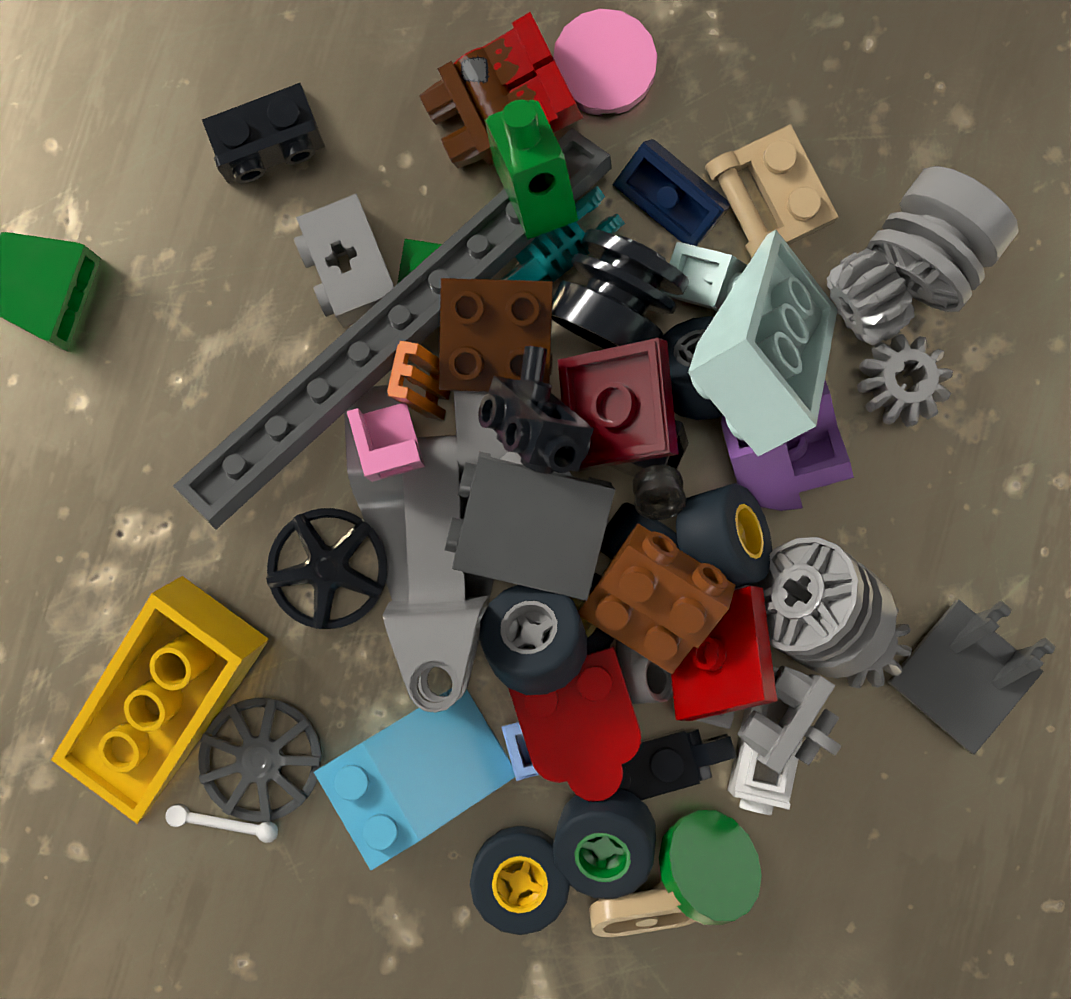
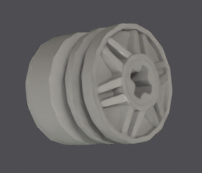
(945, 237)
(826, 608)

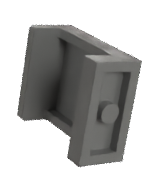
(530, 526)

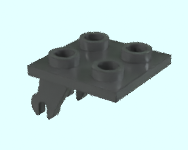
(969, 674)

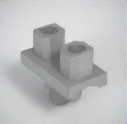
(805, 699)

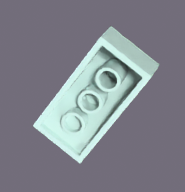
(768, 349)

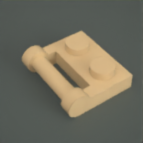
(785, 182)

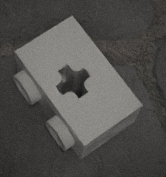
(339, 231)

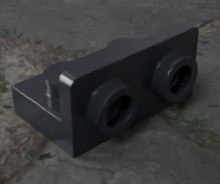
(263, 134)

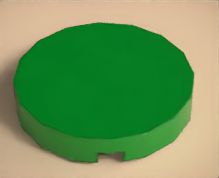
(710, 867)

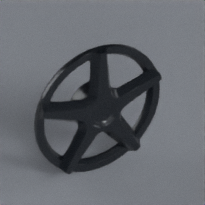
(326, 568)

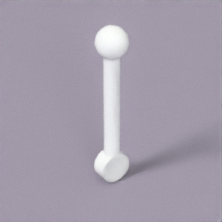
(180, 815)

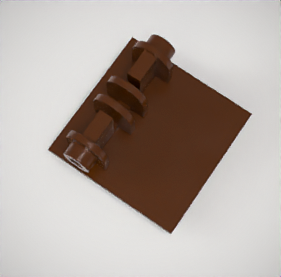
(488, 327)

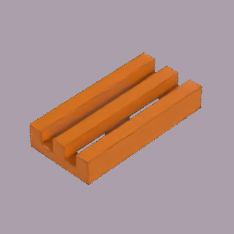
(427, 361)

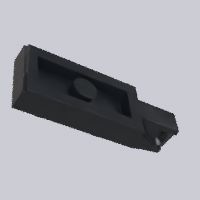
(674, 762)

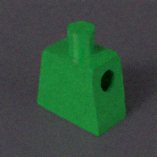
(521, 149)
(45, 285)

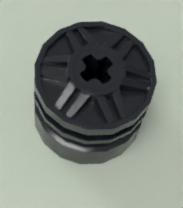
(618, 291)

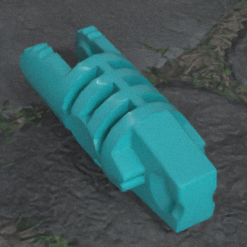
(552, 252)

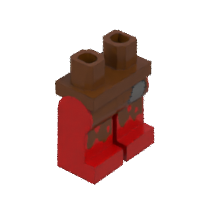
(490, 78)

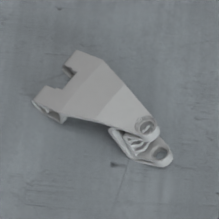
(432, 606)

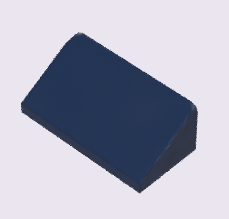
(671, 193)

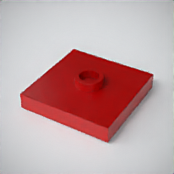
(730, 666)

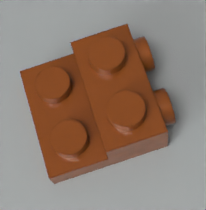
(657, 599)

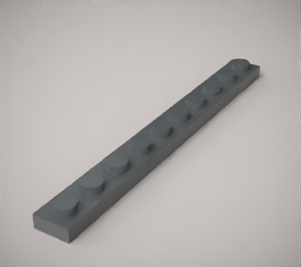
(368, 349)

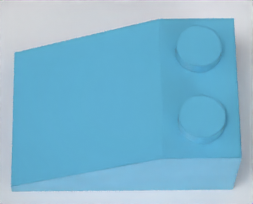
(414, 777)

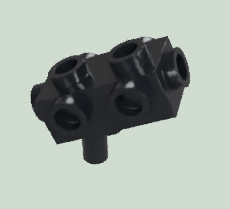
(534, 420)

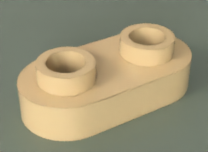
(637, 913)

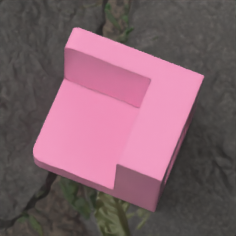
(386, 441)

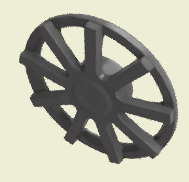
(258, 760)

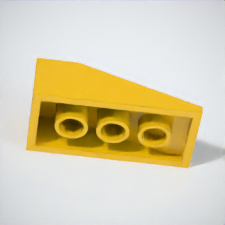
(158, 696)

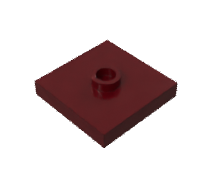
(626, 401)

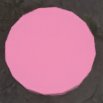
(606, 61)

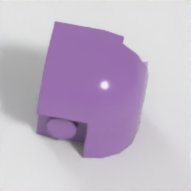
(795, 466)

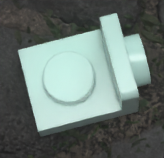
(709, 274)

